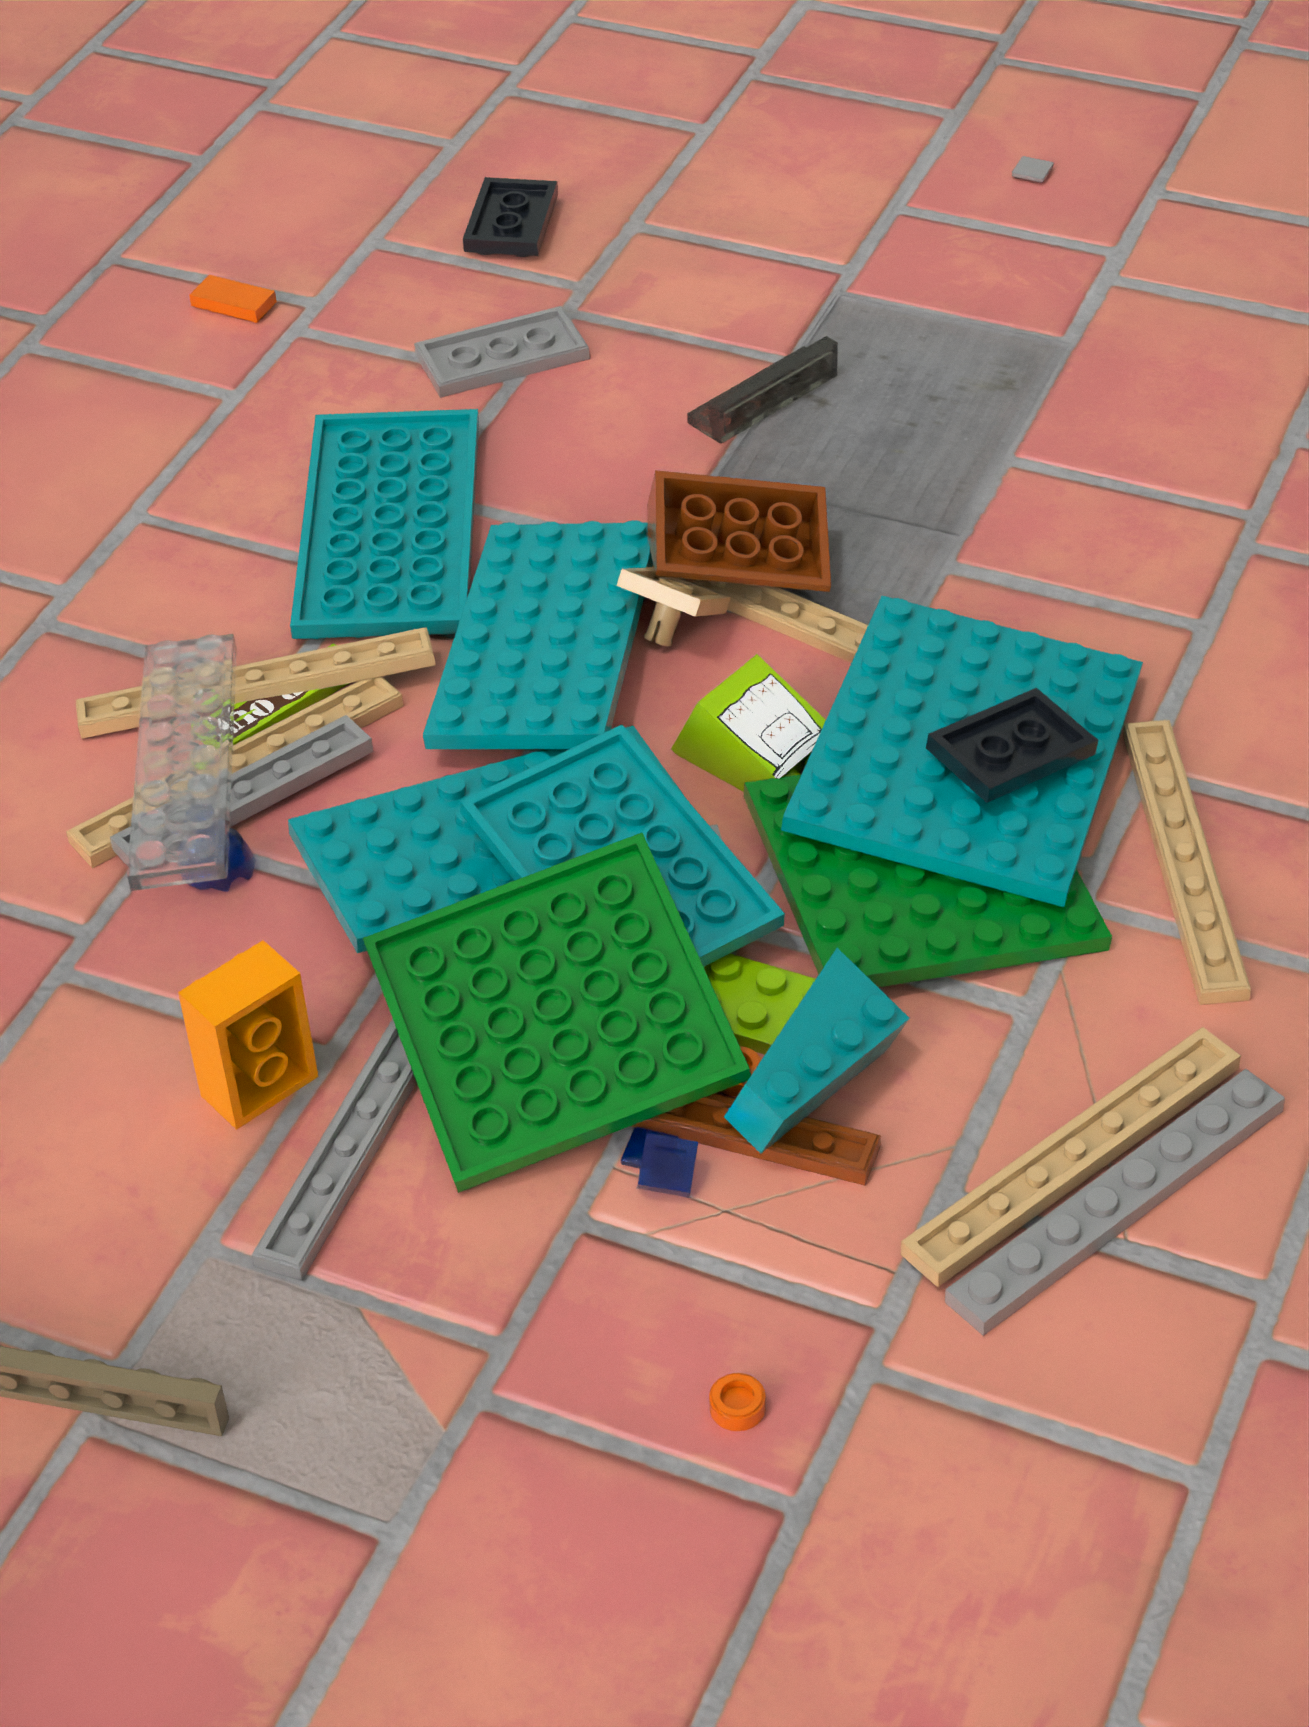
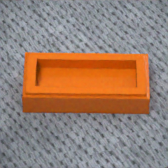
(233, 298)

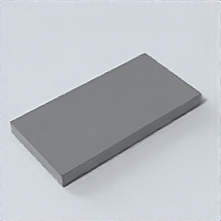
(501, 351)

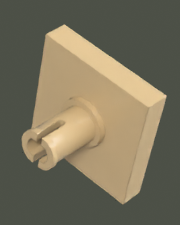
(672, 598)

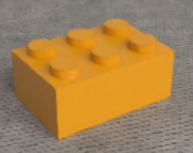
(249, 1034)

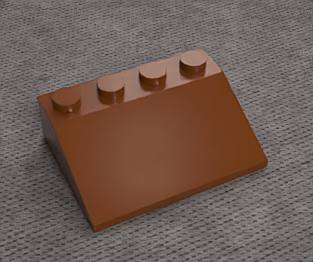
(739, 531)

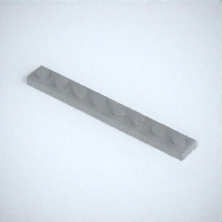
(1113, 1202)

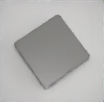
(1032, 169)

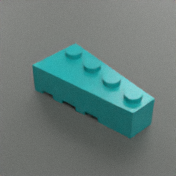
(822, 1047)

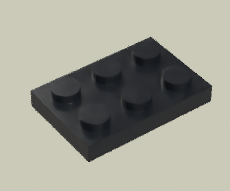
(510, 217)
(1011, 744)

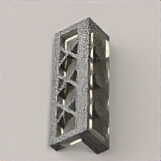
(766, 391)

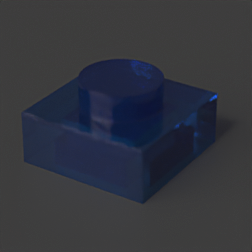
(667, 1165)

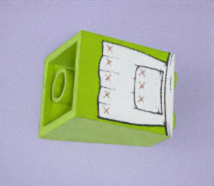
(750, 728)

